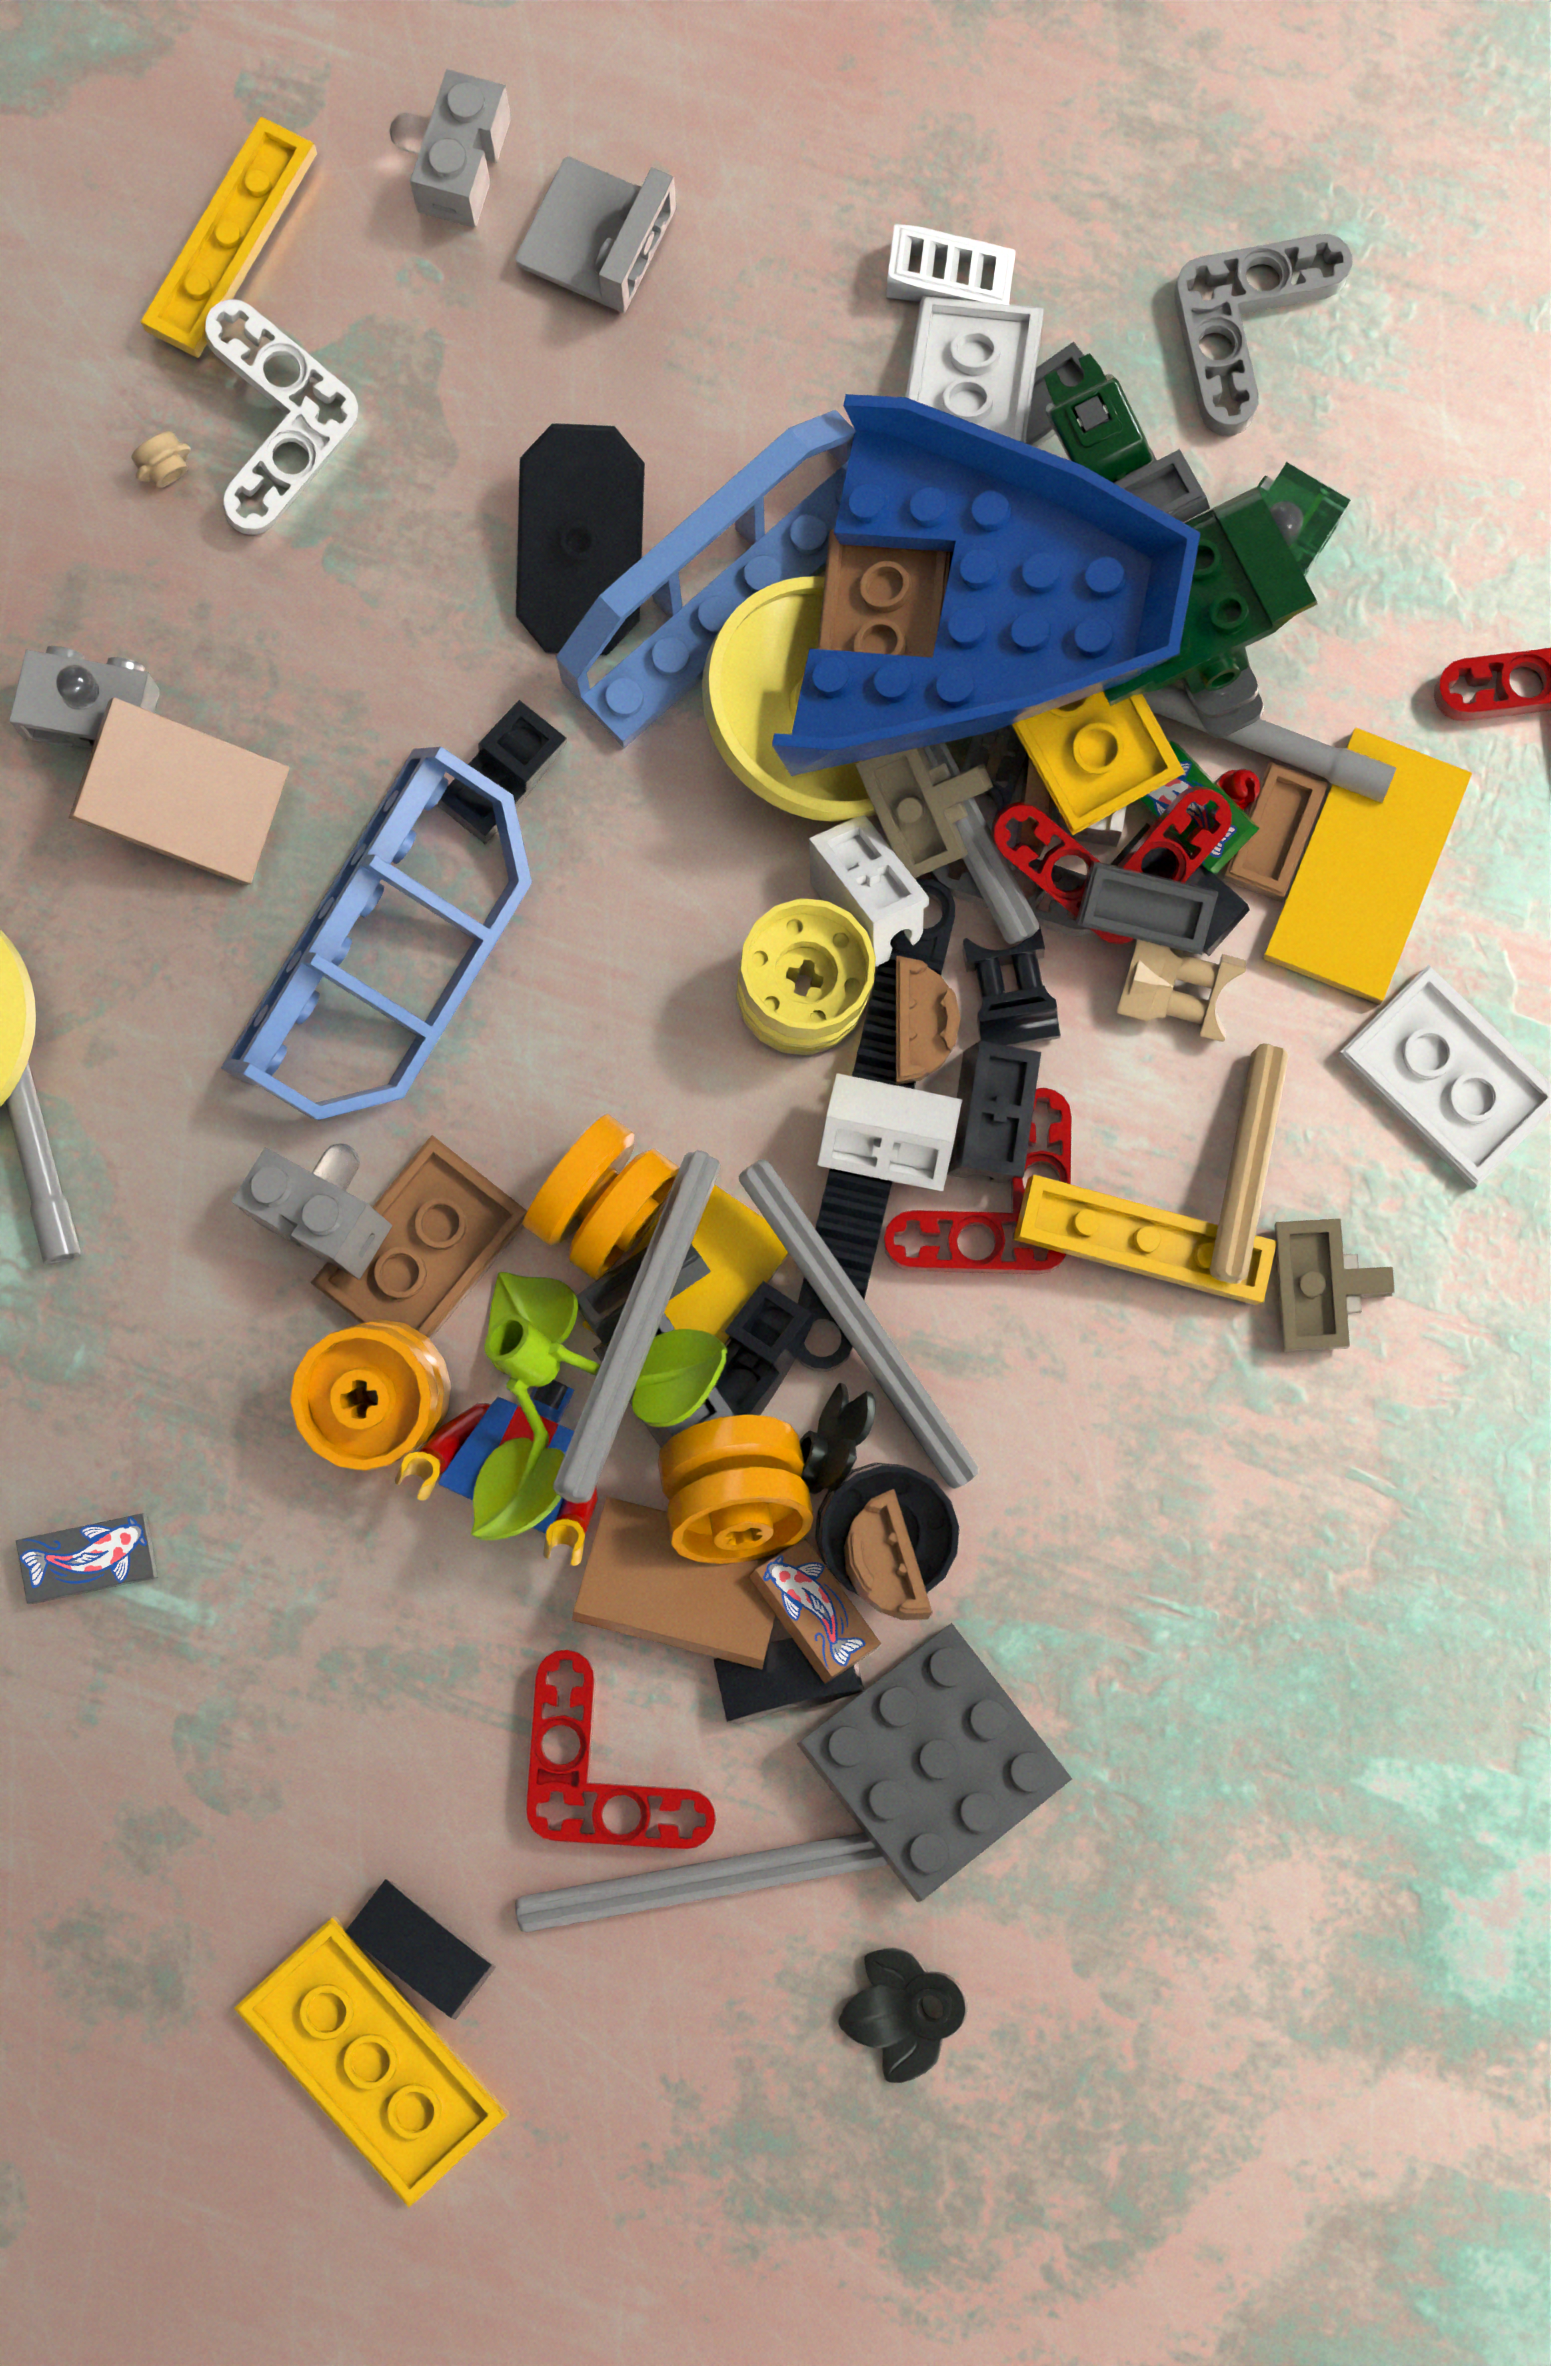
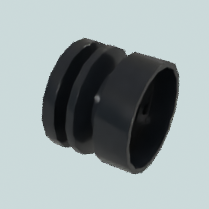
(925, 1511)

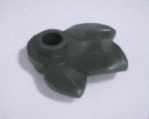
(832, 1450)
(894, 2016)

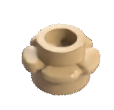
(161, 459)

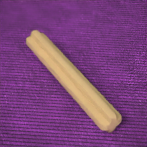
(1249, 1164)

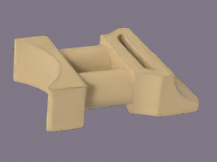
(1151, 981)

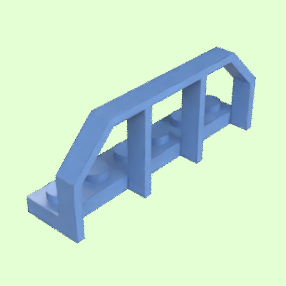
(676, 653)
(356, 893)

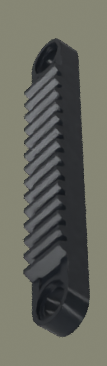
(853, 1202)

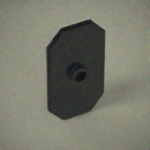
(576, 528)

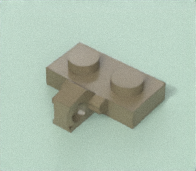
(921, 806)
(1321, 1284)

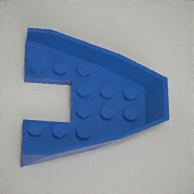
(1046, 596)

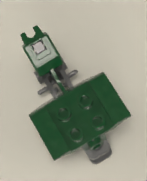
(1242, 572)

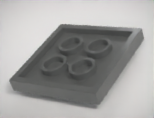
(934, 1762)

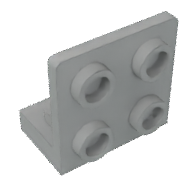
(598, 231)

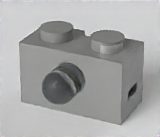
(454, 146)
(65, 697)
(315, 1207)

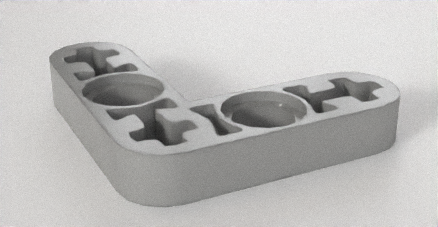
(1223, 313)

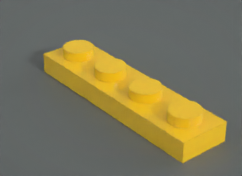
(229, 234)
(1134, 1238)

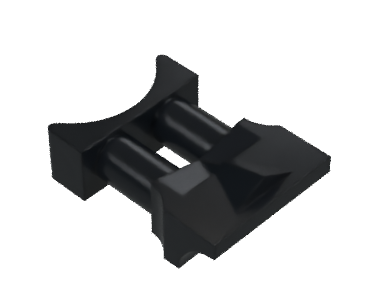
(1017, 1015)

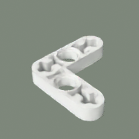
(297, 427)

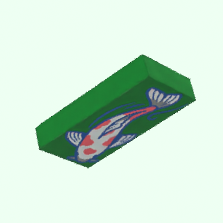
(1241, 827)

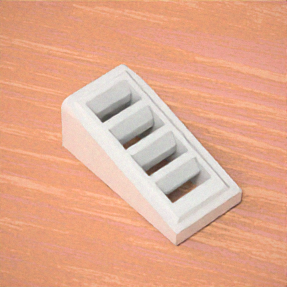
(934, 244)

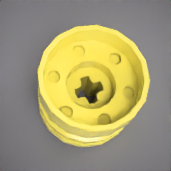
(814, 942)

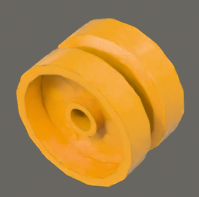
(601, 1197)
(333, 1400)
(735, 1489)

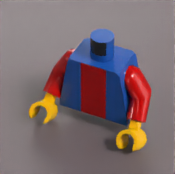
(468, 1440)

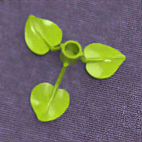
(524, 1342)

